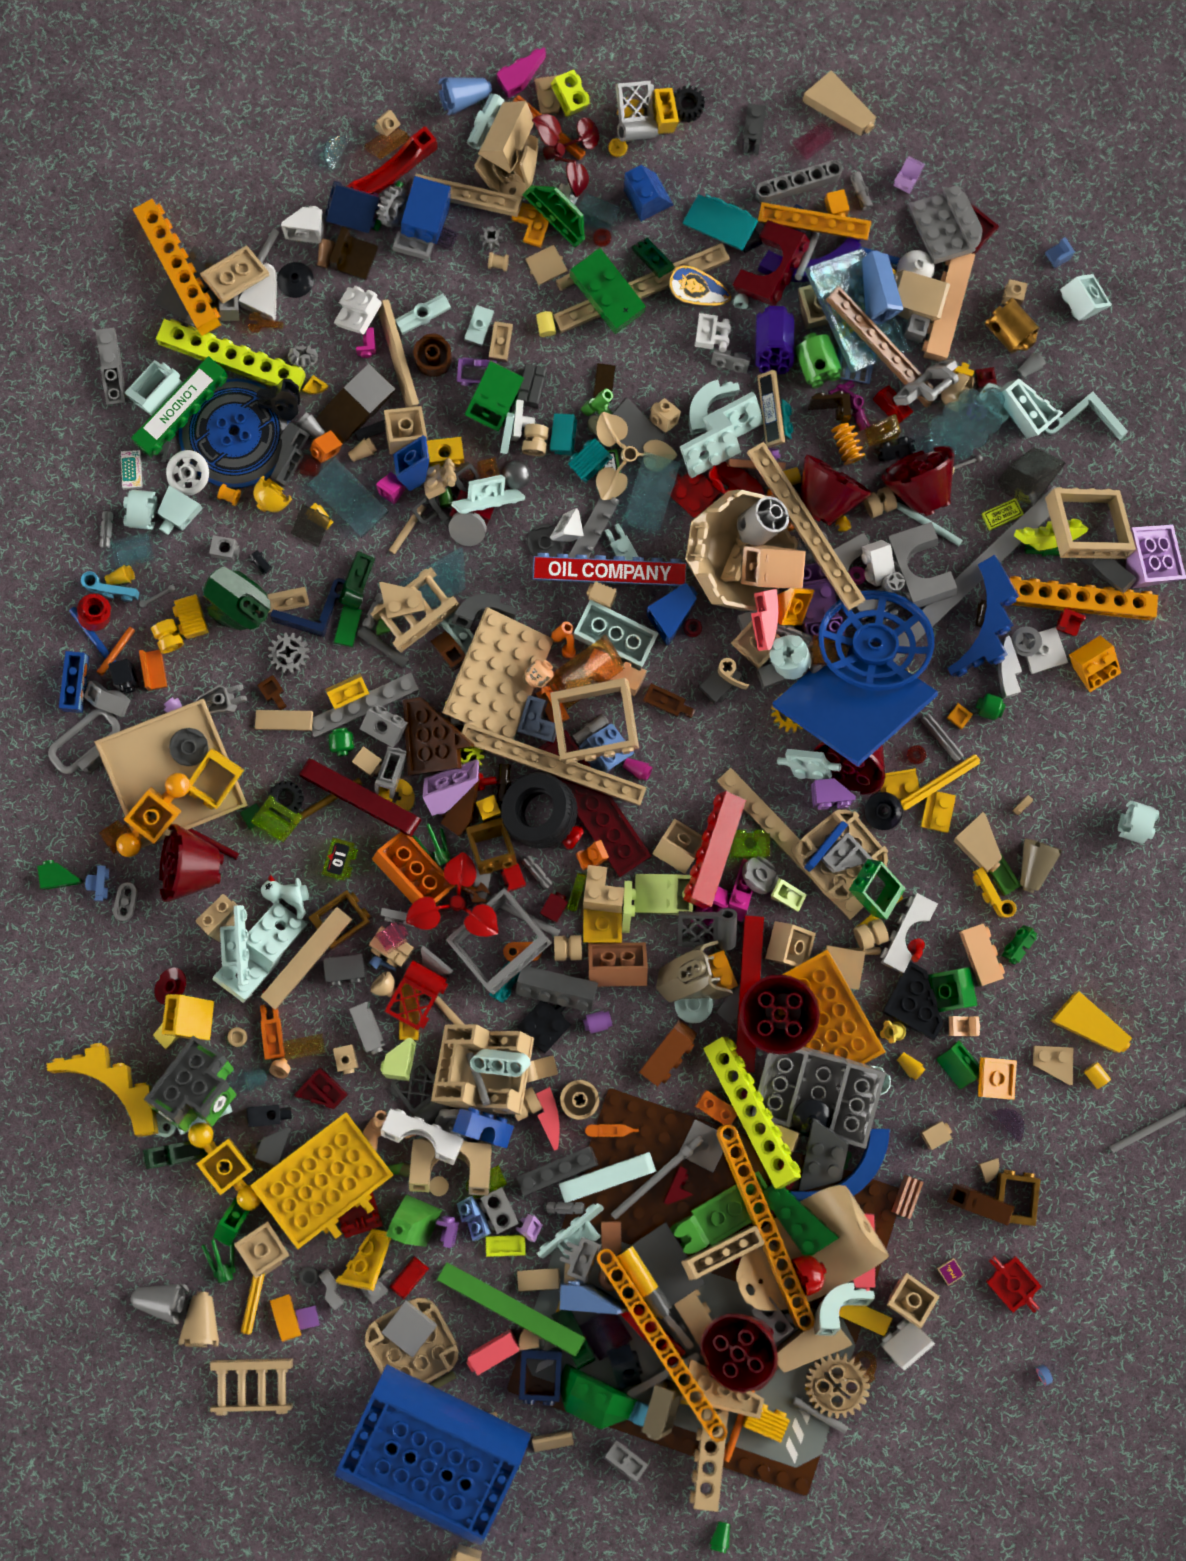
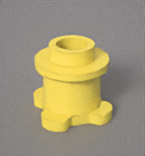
(893, 1032)

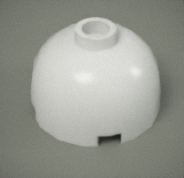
(917, 262)

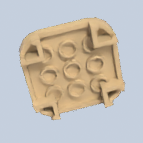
(837, 884)
(433, 1358)

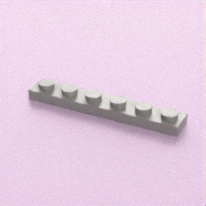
(380, 696)

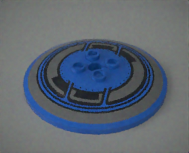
(241, 457)

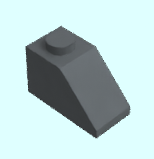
(273, 1146)

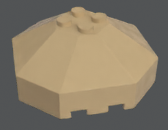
(711, 542)

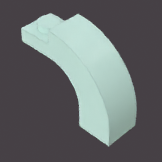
(704, 398)
(827, 1313)

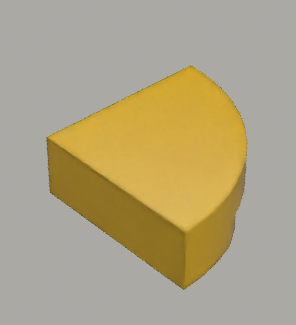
(315, 386)

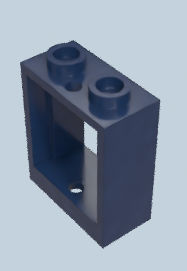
(540, 1354)

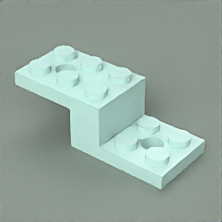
(721, 436)
(265, 950)

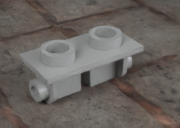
(738, 362)

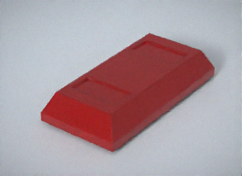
(409, 1277)

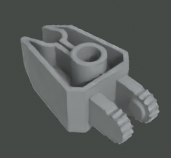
(222, 700)

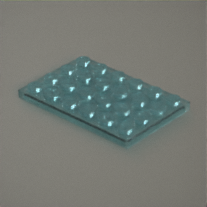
(848, 274)

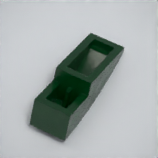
(172, 1154)

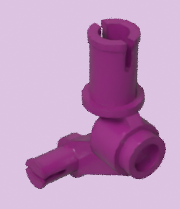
(856, 403)

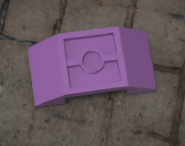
(822, 600)

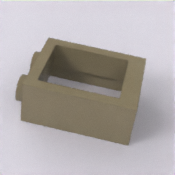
(662, 1410)

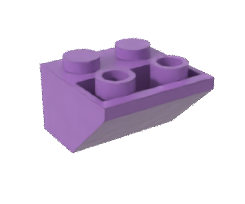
(830, 793)

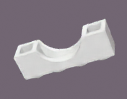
(897, 955)
(399, 1126)

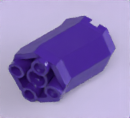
(774, 340)

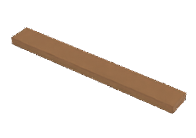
(875, 339)

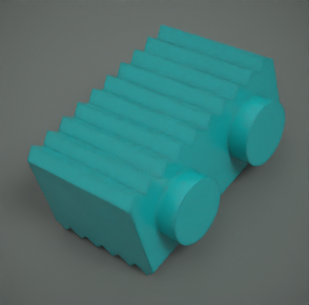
(589, 459)

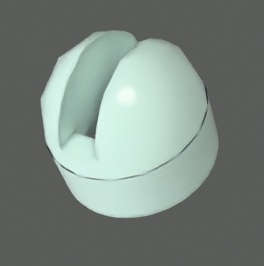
(741, 298)

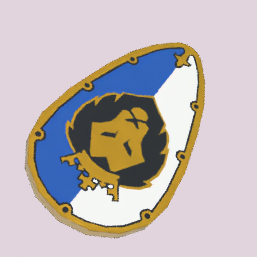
(697, 287)

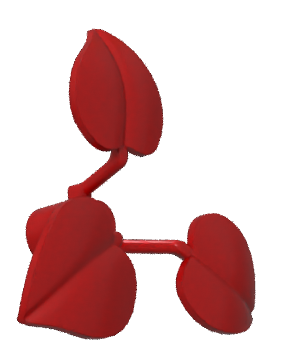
(458, 871)

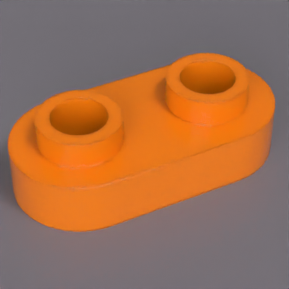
(519, 946)

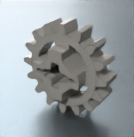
(392, 206)
(281, 654)

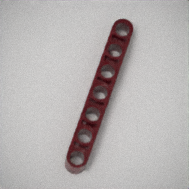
(360, 797)

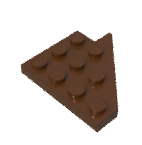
(431, 739)

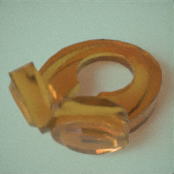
(873, 1364)

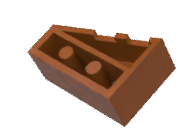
(669, 1053)

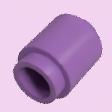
(597, 1021)

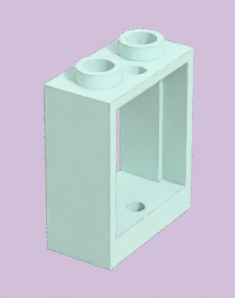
(148, 381)

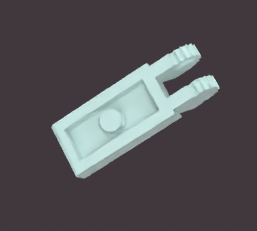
(622, 546)

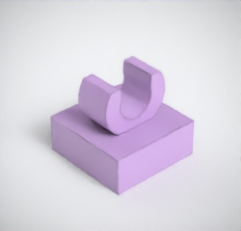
(530, 1228)

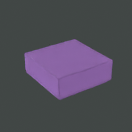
(307, 1317)

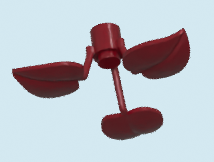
(549, 129)

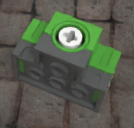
(193, 1086)

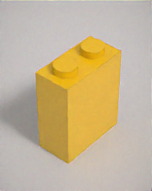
(187, 1017)

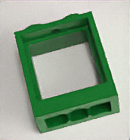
(893, 890)

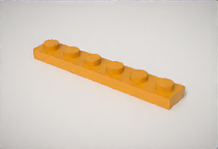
(815, 221)

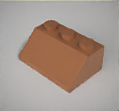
(618, 964)

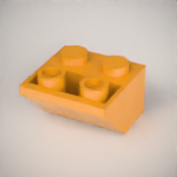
(1095, 663)

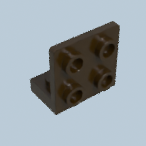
(352, 255)
(836, 400)

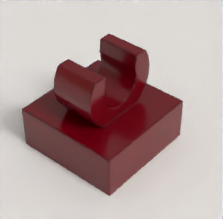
(985, 376)

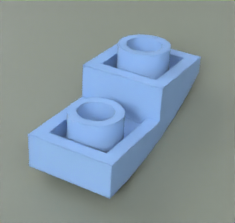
(473, 1215)

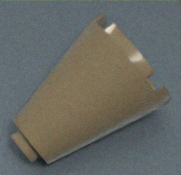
(1037, 863)

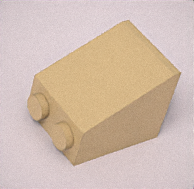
(921, 295)

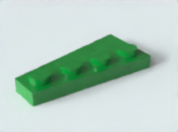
(800, 1223)

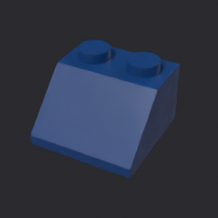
(412, 463)

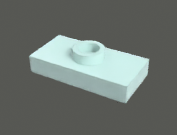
(479, 325)

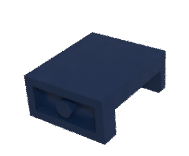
(351, 207)

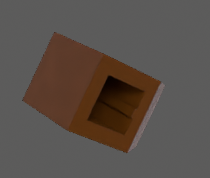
(449, 650)

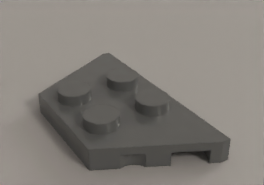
(823, 1157)

